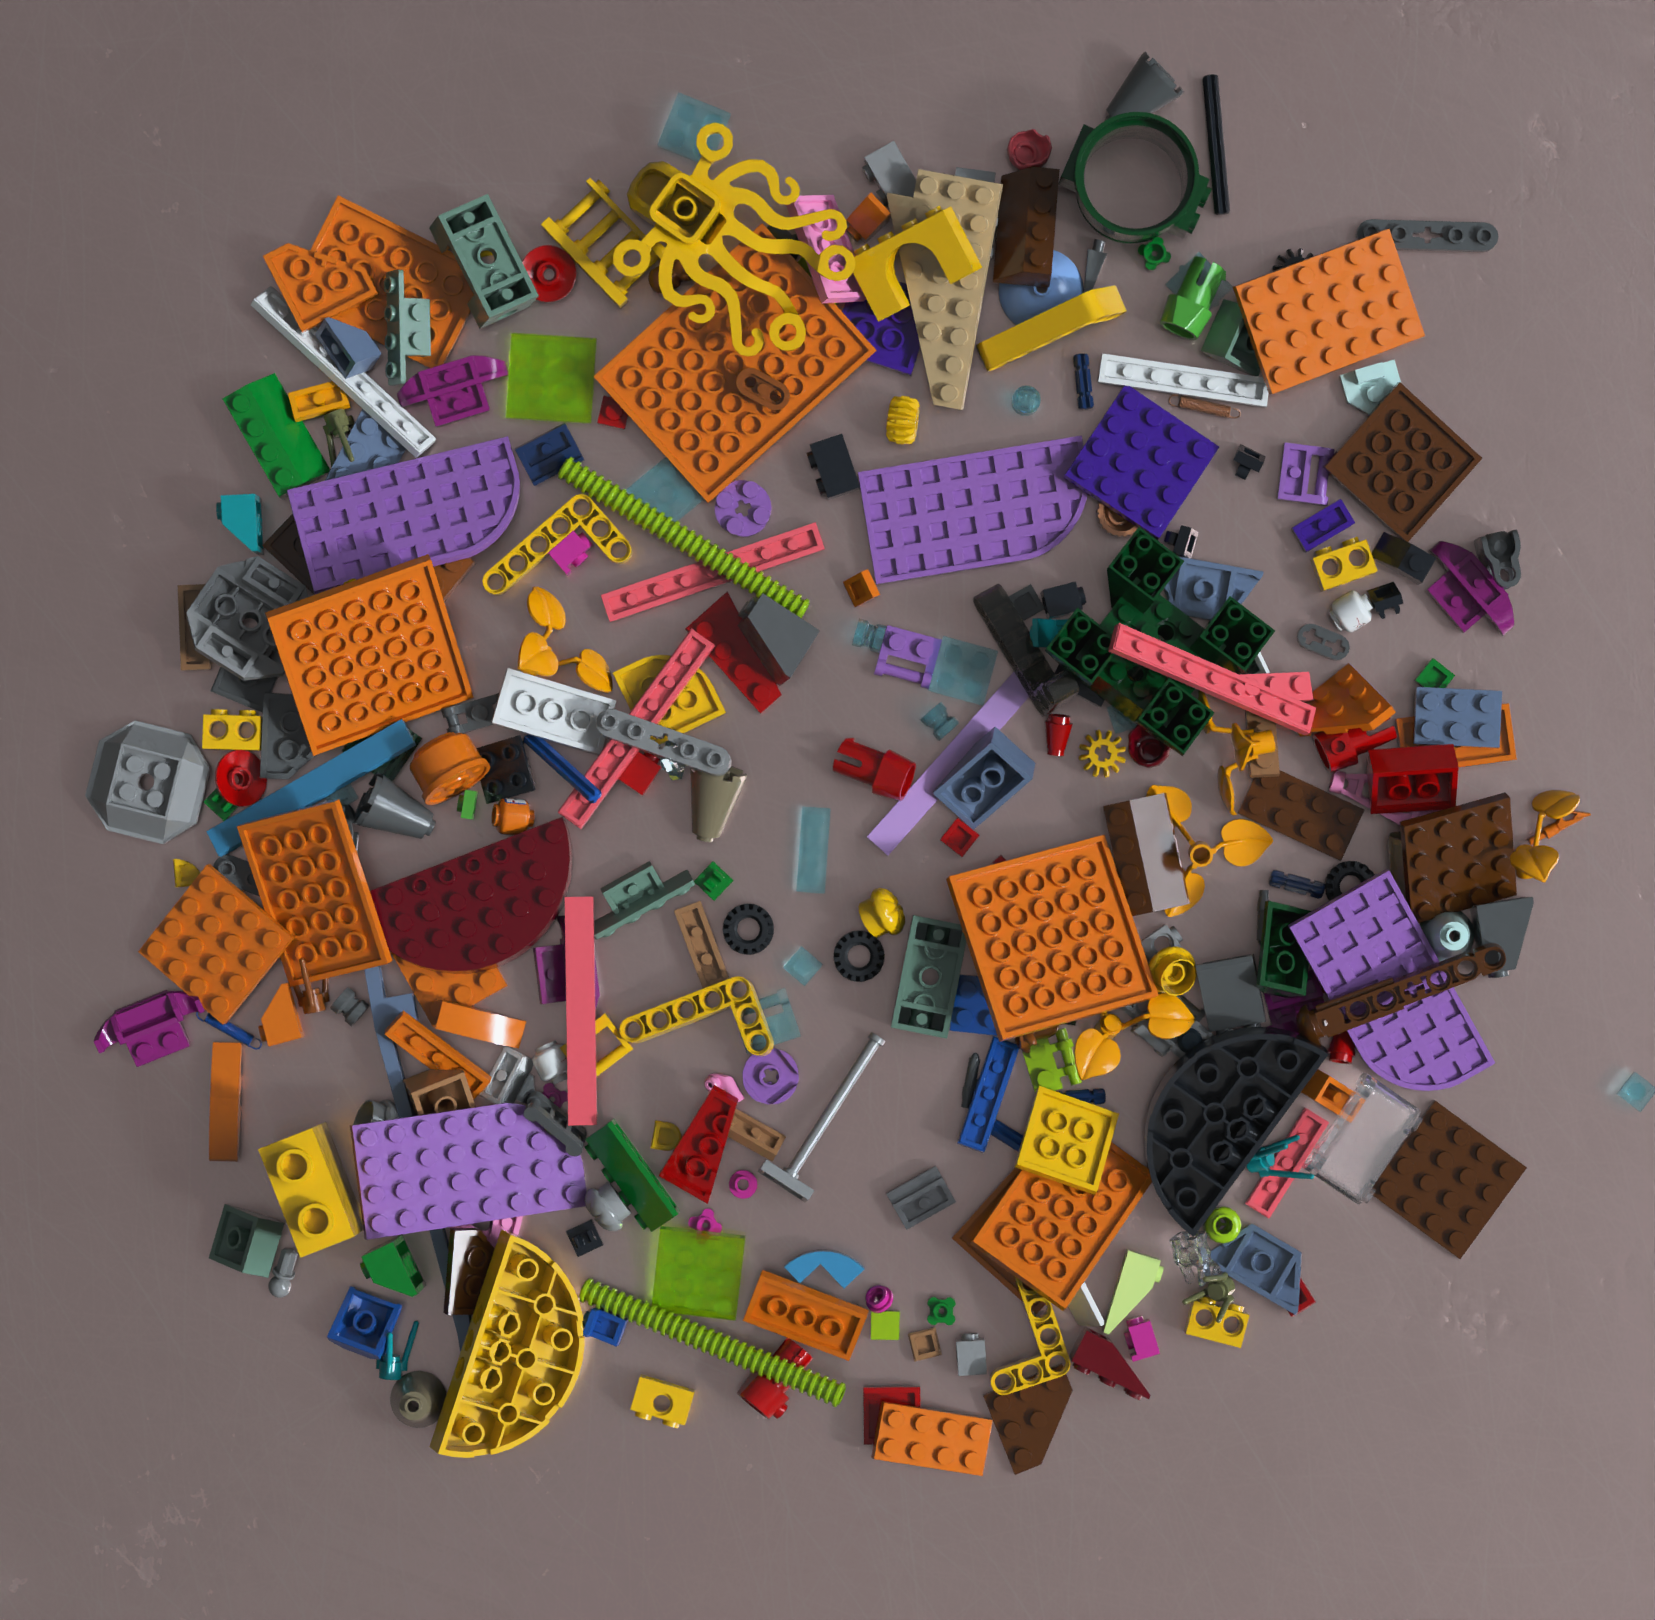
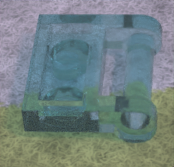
(782, 1025)

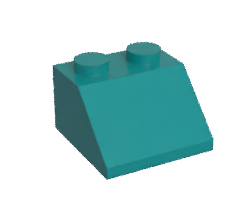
(243, 518)

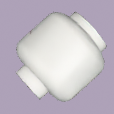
(1351, 611)
(551, 1063)

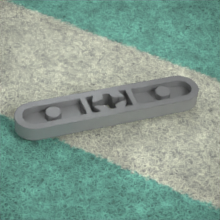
(689, 752)

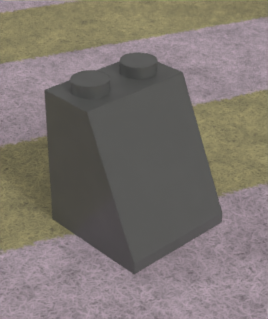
(776, 636)
(1503, 924)
(1231, 993)

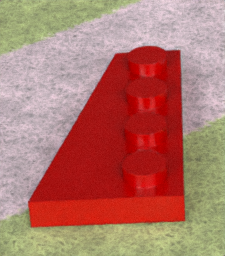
(735, 654)
(699, 1151)

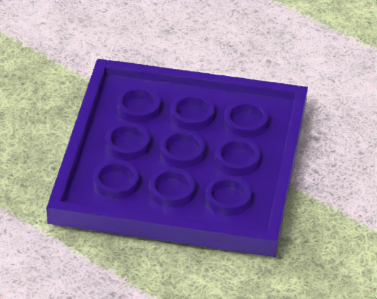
(1141, 461)

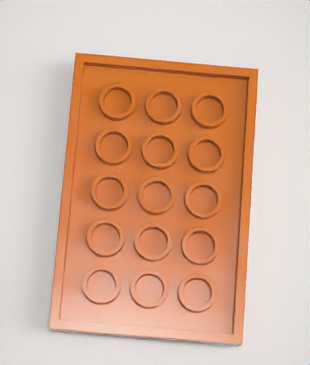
(383, 246)
(1328, 311)
(315, 891)
(1058, 1233)

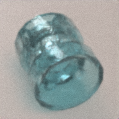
(1024, 404)
(875, 637)
(939, 721)

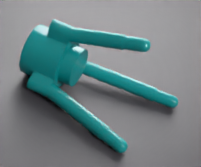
(1265, 1159)
(390, 1365)

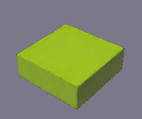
(885, 1325)

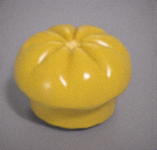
(882, 913)
(1173, 970)

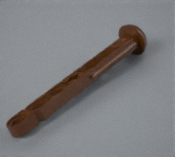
(1329, 1018)

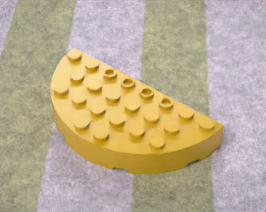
(515, 1356)

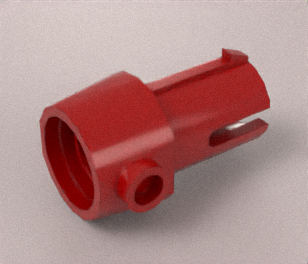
(1343, 749)
(886, 772)
(765, 1394)

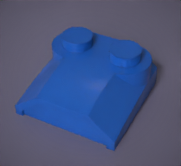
(364, 1324)

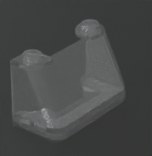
(1363, 1139)

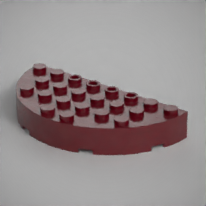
(480, 904)

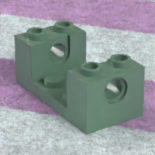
(497, 287)
(923, 1006)

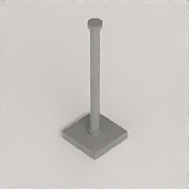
(788, 1176)

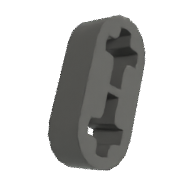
(1320, 648)

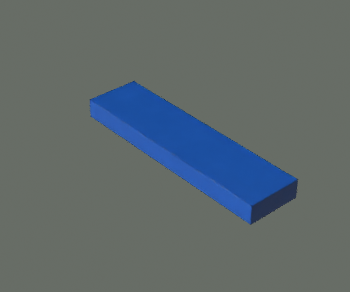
(988, 1095)

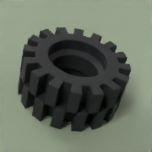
(1342, 870)
(765, 934)
(876, 956)

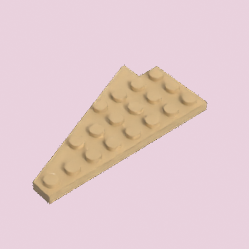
(942, 311)

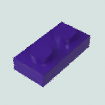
(1323, 525)

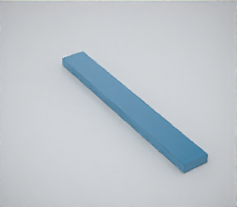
(317, 783)

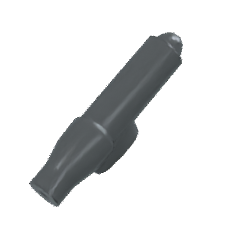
(1263, 896)
(970, 1080)

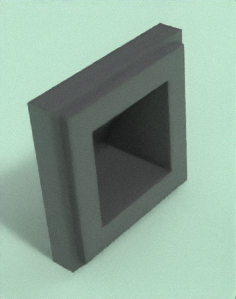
(527, 1087)

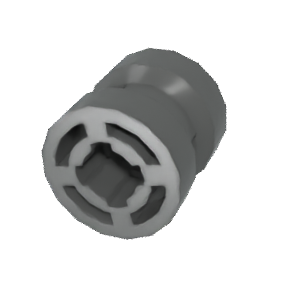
(349, 1006)

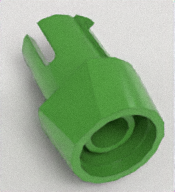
(1189, 308)

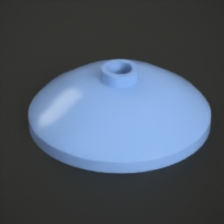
(1025, 302)

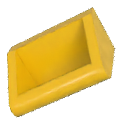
(614, 1055)

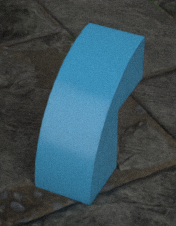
(839, 1265)

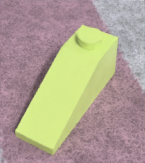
(1132, 1285)

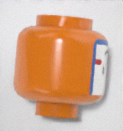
(512, 816)

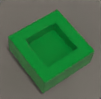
(1434, 675)

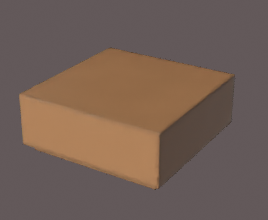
(924, 1344)

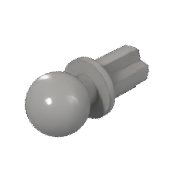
(280, 1284)

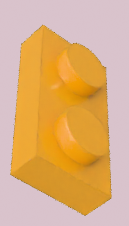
(317, 401)

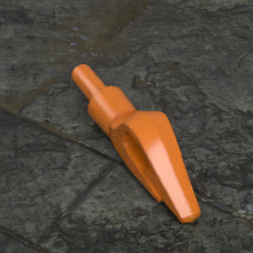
(1554, 828)

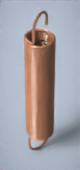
(1204, 406)

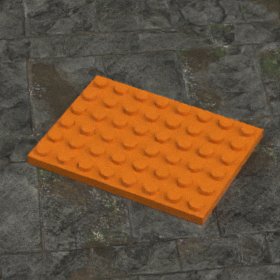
(684, 373)

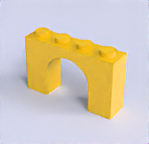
(938, 232)

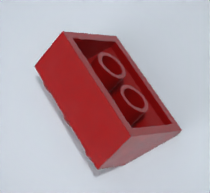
(1412, 778)

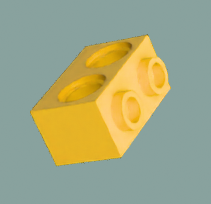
(1345, 571)
(232, 738)
(1213, 1330)

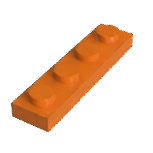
(434, 1051)

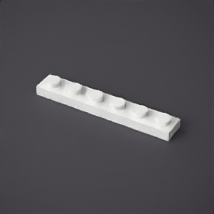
(1183, 380)

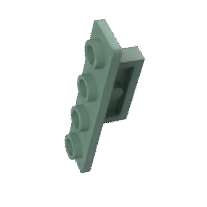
(406, 327)
(636, 895)

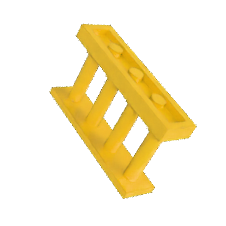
(578, 249)

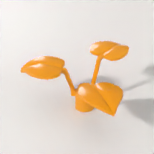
(536, 656)
(1245, 750)
(1242, 843)
(1540, 859)
(1098, 1053)

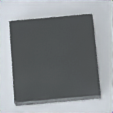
(244, 692)

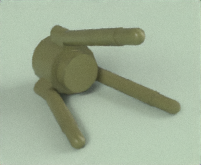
(338, 425)
(1219, 1289)

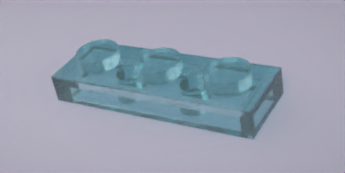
(813, 849)

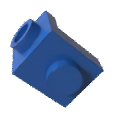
(604, 1326)

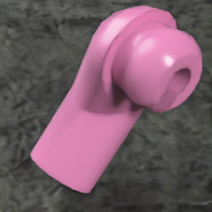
(724, 1082)

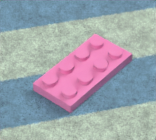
(828, 290)

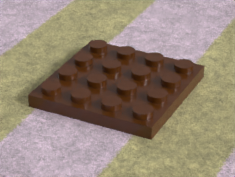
(1402, 462)
(1458, 857)
(1447, 1179)

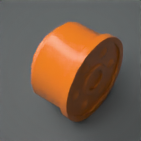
(447, 767)

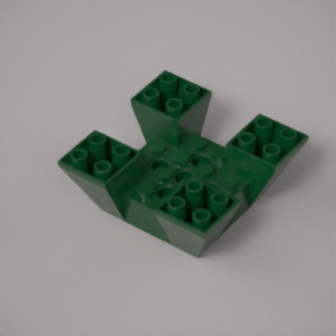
(1154, 700)

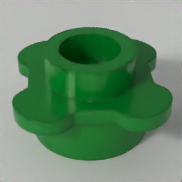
(1146, 252)
(936, 1304)

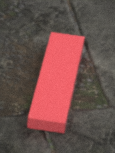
(1271, 1189)

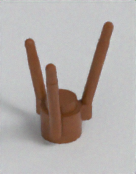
(311, 999)

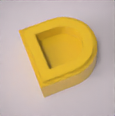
(665, 1136)

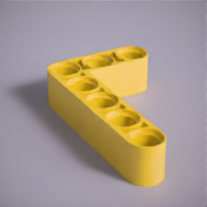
(1085, 309)
(546, 531)
(702, 1011)
(1046, 1350)

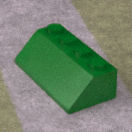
(277, 441)
(632, 1175)
(393, 1267)

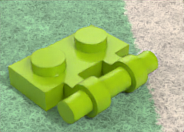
(1042, 1064)

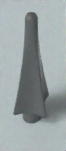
(1094, 262)

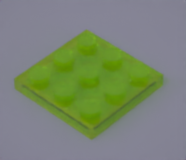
(551, 378)
(698, 1272)

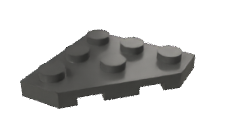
(283, 738)

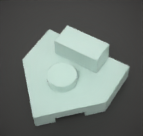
(1369, 385)

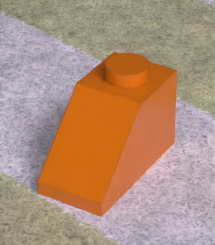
(867, 219)
(281, 1018)
(1327, 1091)

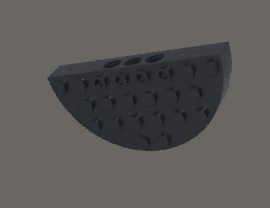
(1218, 1113)

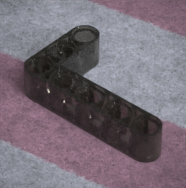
(1028, 662)

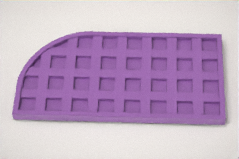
(970, 509)
(398, 512)
(1375, 937)
(460, 1170)

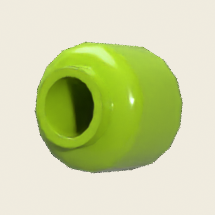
(1231, 1226)

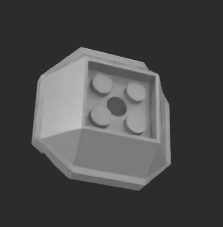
(227, 599)
(178, 786)

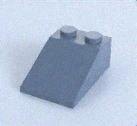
(985, 778)

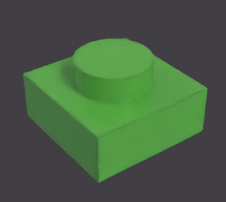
(467, 804)

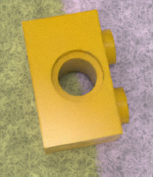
(679, 1396)

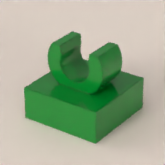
(219, 805)
(713, 881)

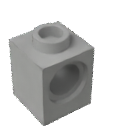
(1148, 942)
(971, 1355)

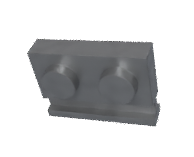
(921, 1197)

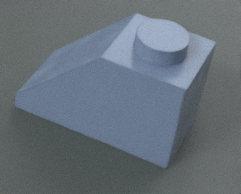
(348, 347)

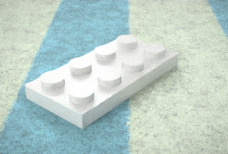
(551, 711)

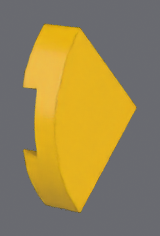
(184, 873)

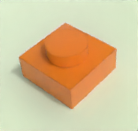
(861, 588)

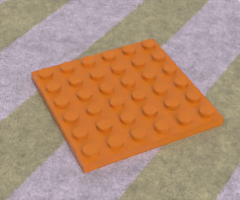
(369, 654)
(1052, 937)

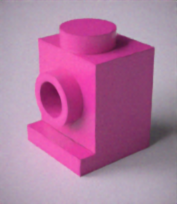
(571, 551)
(1141, 1338)

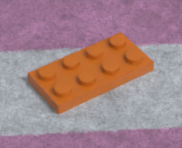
(1469, 755)
(805, 1315)
(931, 1438)

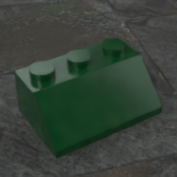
(1281, 960)

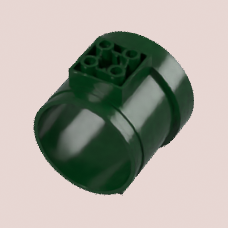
(1164, 135)

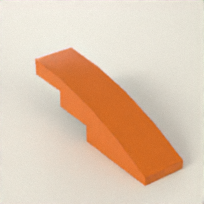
(225, 1101)

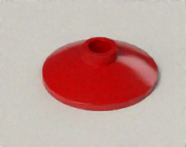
(559, 261)
(247, 768)

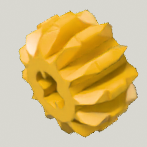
(902, 420)
(1093, 758)

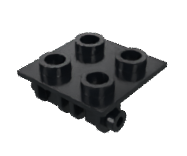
(508, 770)

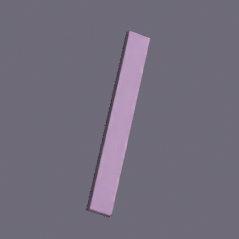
(920, 796)

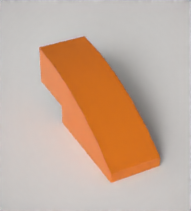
(480, 1024)

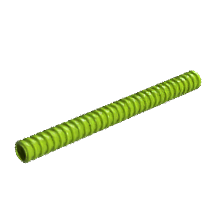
(680, 536)
(712, 1342)

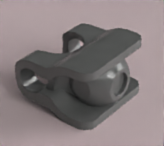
(1500, 552)

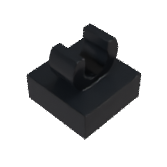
(1248, 460)
(1183, 542)
(1385, 598)
(584, 1237)

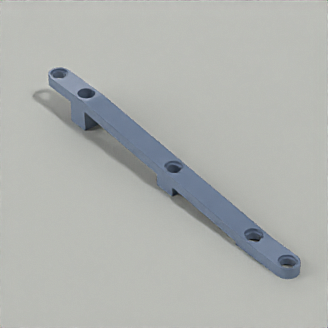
(384, 1012)

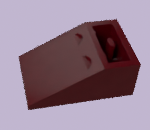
(1098, 1354)

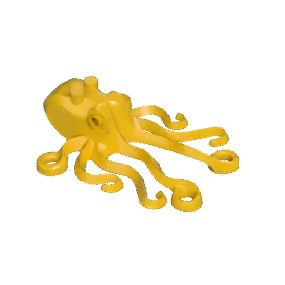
(696, 213)

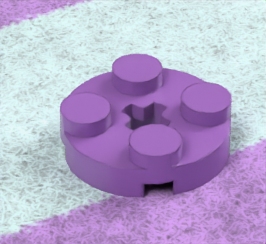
(757, 515)
(768, 1092)

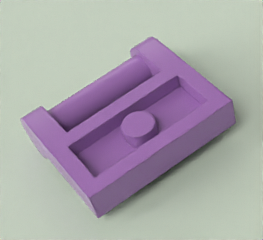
(1296, 471)
(910, 647)

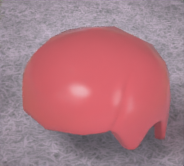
(1029, 149)

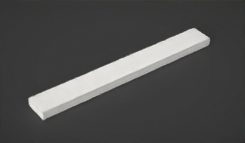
(359, 387)

